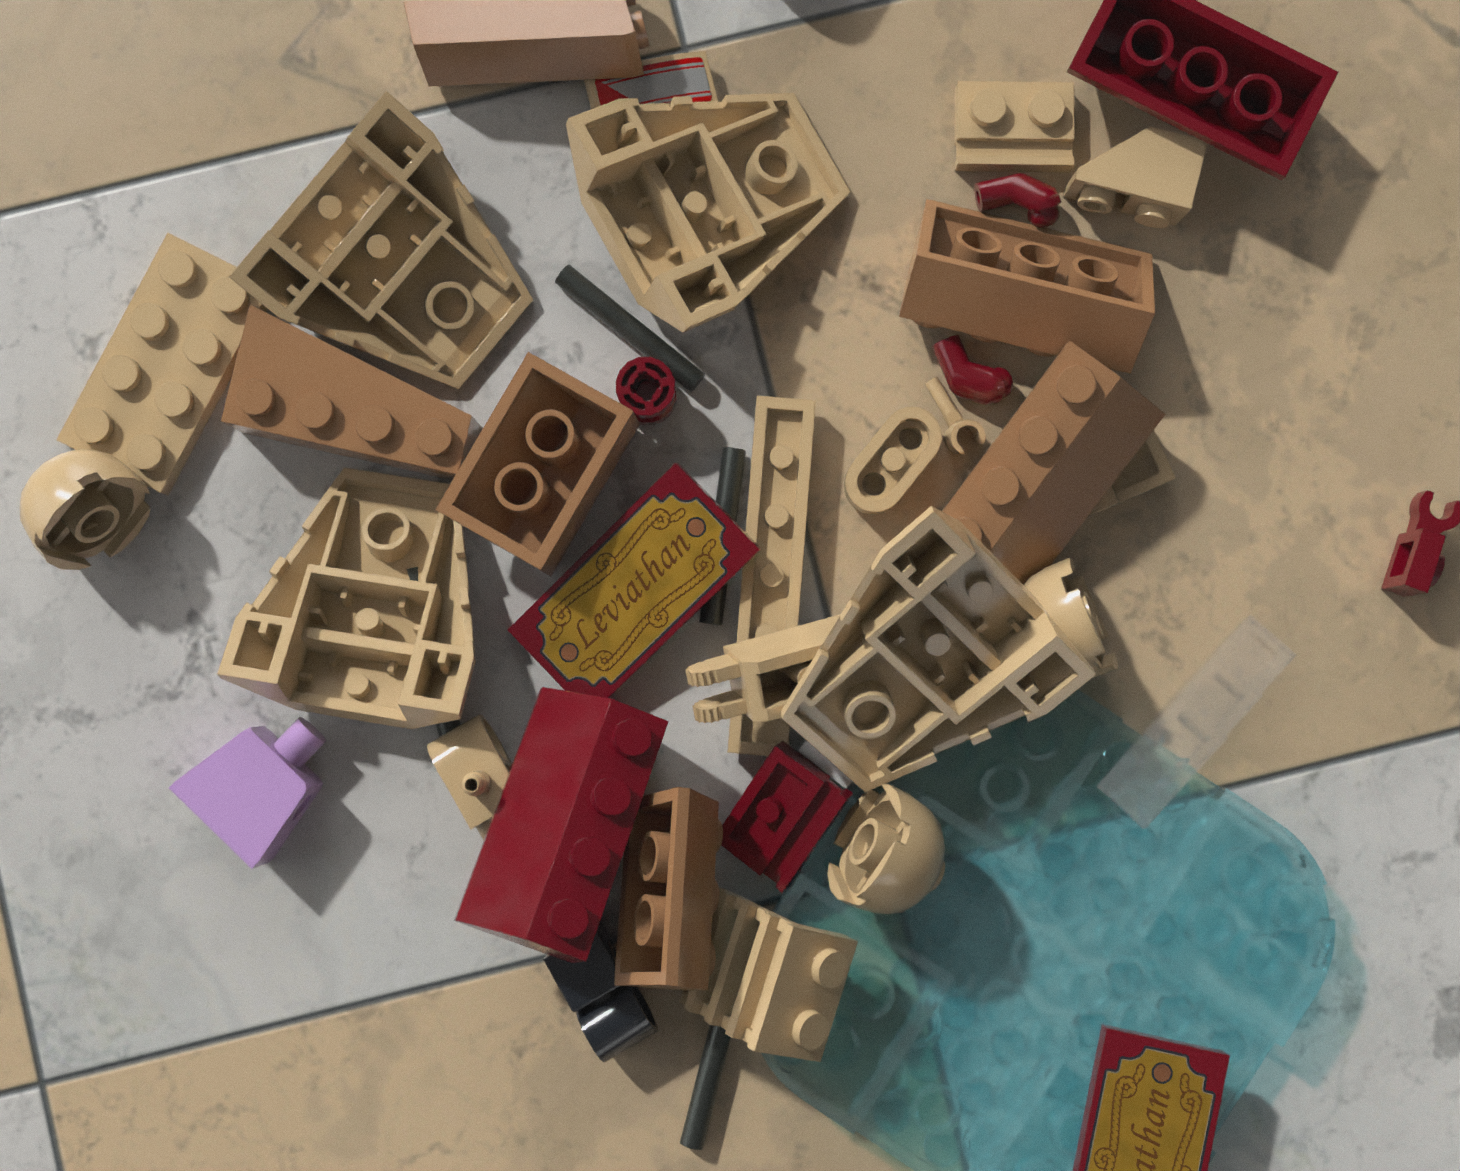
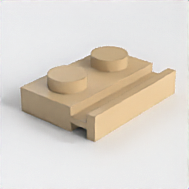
(1014, 126)

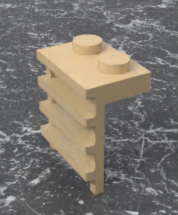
(772, 979)

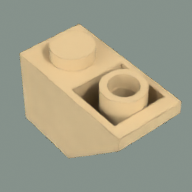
(1143, 176)

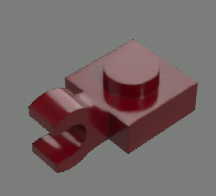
(1417, 552)

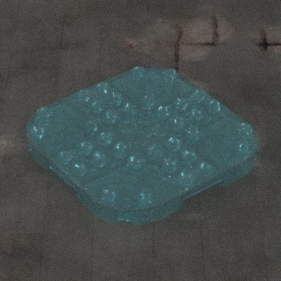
(1055, 914)

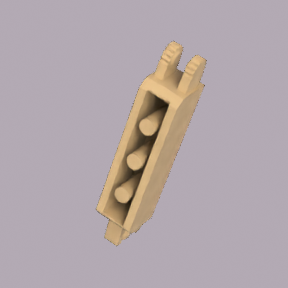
(759, 672)

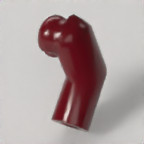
(970, 379)

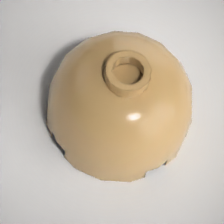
(82, 507)
(1074, 612)
(888, 853)

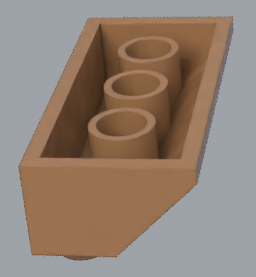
(1028, 286)
(1053, 462)

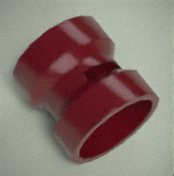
(649, 402)

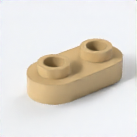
(891, 461)

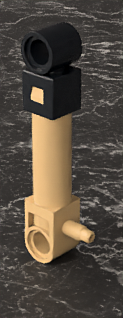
(610, 1016)

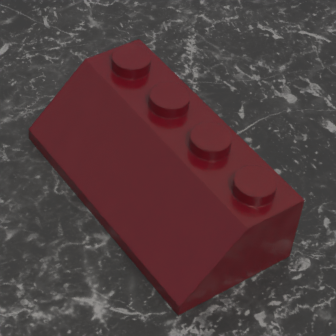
(1206, 77)
(562, 823)

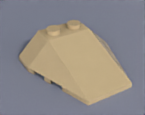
(701, 195)
(390, 254)
(347, 625)
(930, 657)

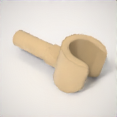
(953, 418)

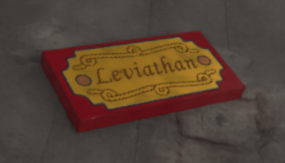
(635, 587)
(1150, 1104)

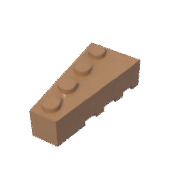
(332, 402)

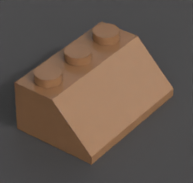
(539, 464)
(669, 893)

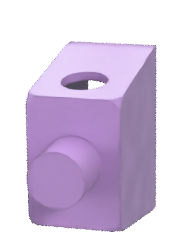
(255, 788)

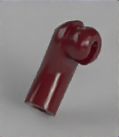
(1022, 190)

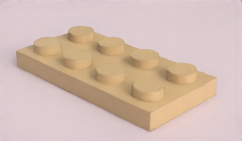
(163, 365)

